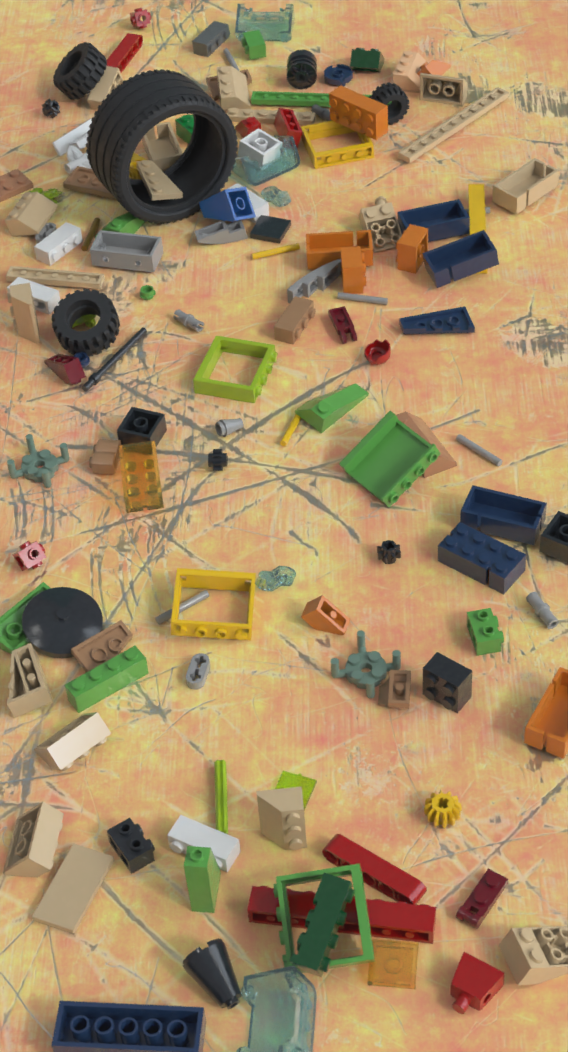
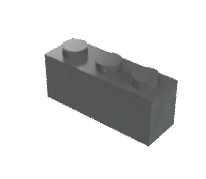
(211, 38)

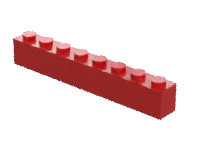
(386, 918)

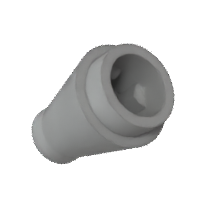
(228, 426)

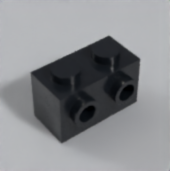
(131, 845)

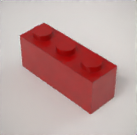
(287, 124)

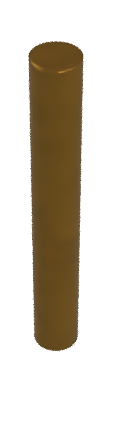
(89, 237)

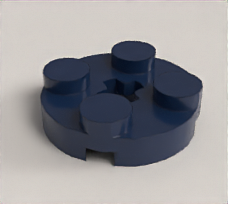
(338, 75)

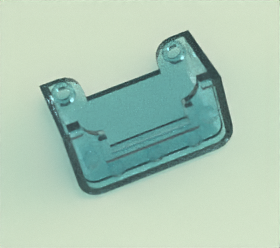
(272, 25)
(256, 175)
(280, 1012)

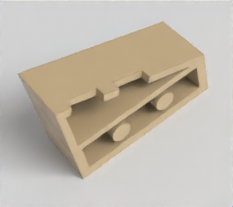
(108, 82)
(28, 683)

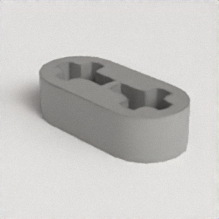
(46, 230)
(194, 670)

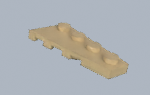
(156, 182)

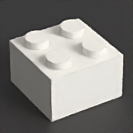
(260, 147)

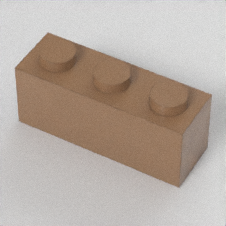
(294, 320)

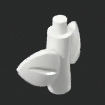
(75, 159)

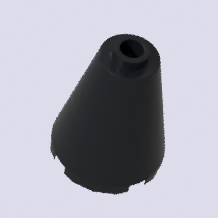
(214, 973)

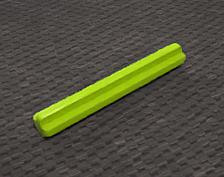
(221, 810)

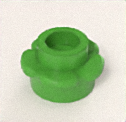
(147, 292)

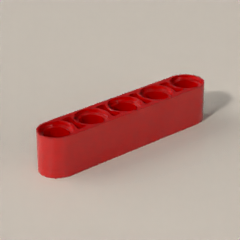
(125, 51)
(375, 870)

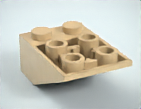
(383, 226)
(536, 953)

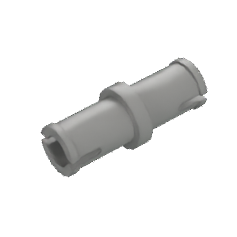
(188, 320)
(542, 610)

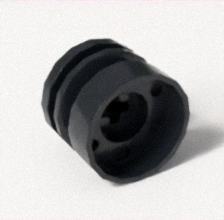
(301, 69)

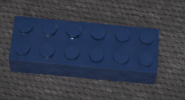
(128, 1028)

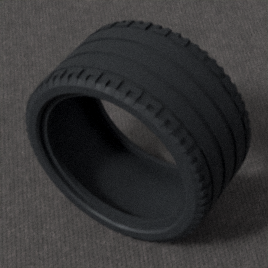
(135, 110)

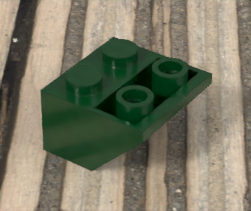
(366, 60)

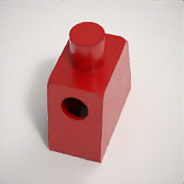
(474, 983)

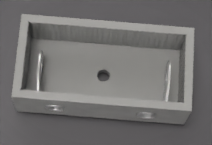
(126, 251)

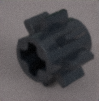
(50, 108)
(217, 459)
(388, 552)

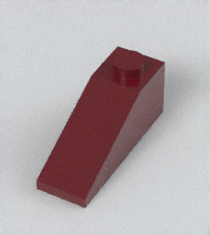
(66, 368)

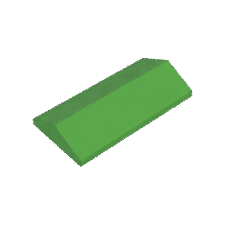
(11, 623)

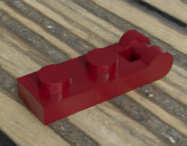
(482, 898)

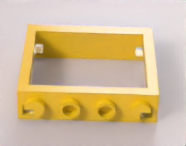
(339, 155)
(213, 580)

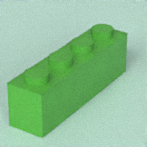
(106, 679)

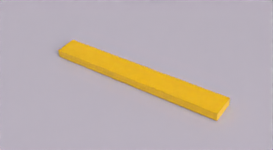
(477, 215)

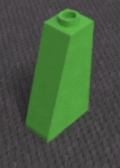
(202, 878)

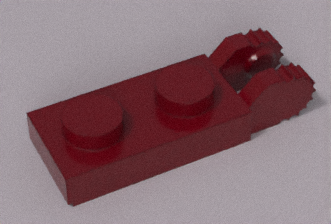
(342, 323)

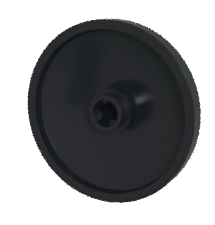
(60, 620)

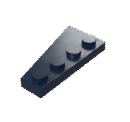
(445, 321)

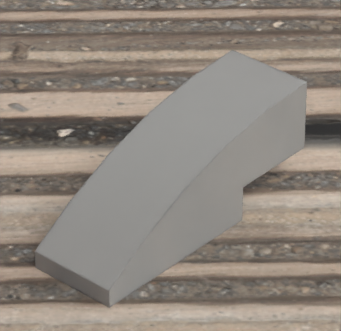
(221, 233)

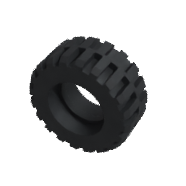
(80, 71)
(82, 304)

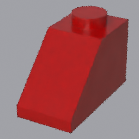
(247, 126)

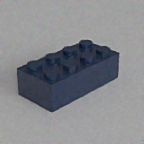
(441, 219)
(460, 258)
(503, 514)
(476, 553)

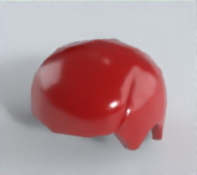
(378, 352)

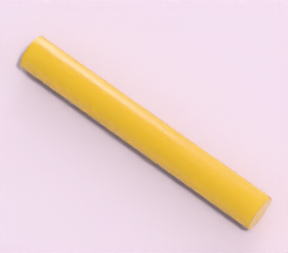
(275, 251)
(285, 439)

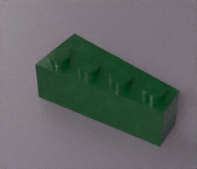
(323, 925)

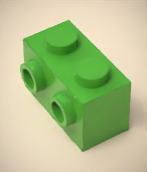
(254, 44)
(484, 631)

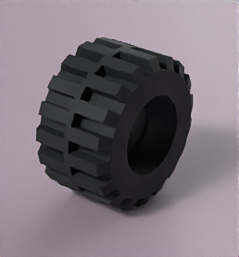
(399, 99)

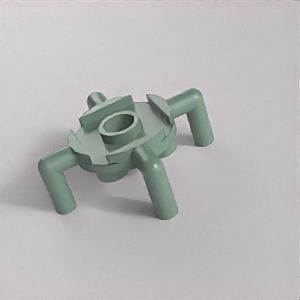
(35, 459)
(363, 660)

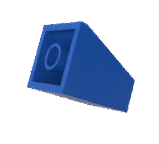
(228, 205)

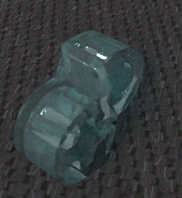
(276, 196)
(277, 577)

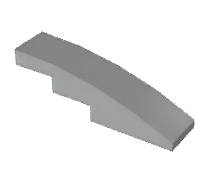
(317, 279)

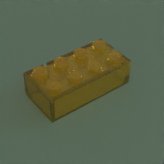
(140, 476)

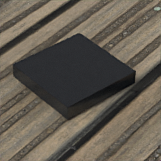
(270, 229)

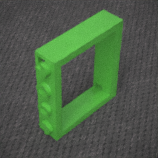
(283, 912)

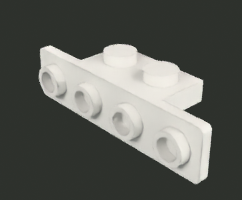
(76, 137)

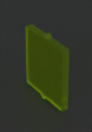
(291, 780)

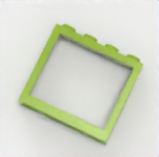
(233, 391)

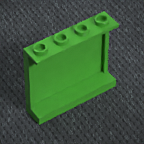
(389, 459)

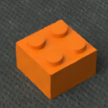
(410, 248)
(353, 269)

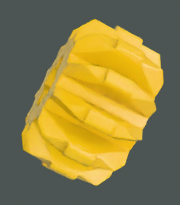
(442, 809)

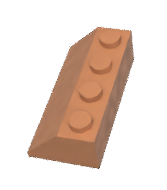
(444, 460)

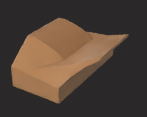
(396, 690)

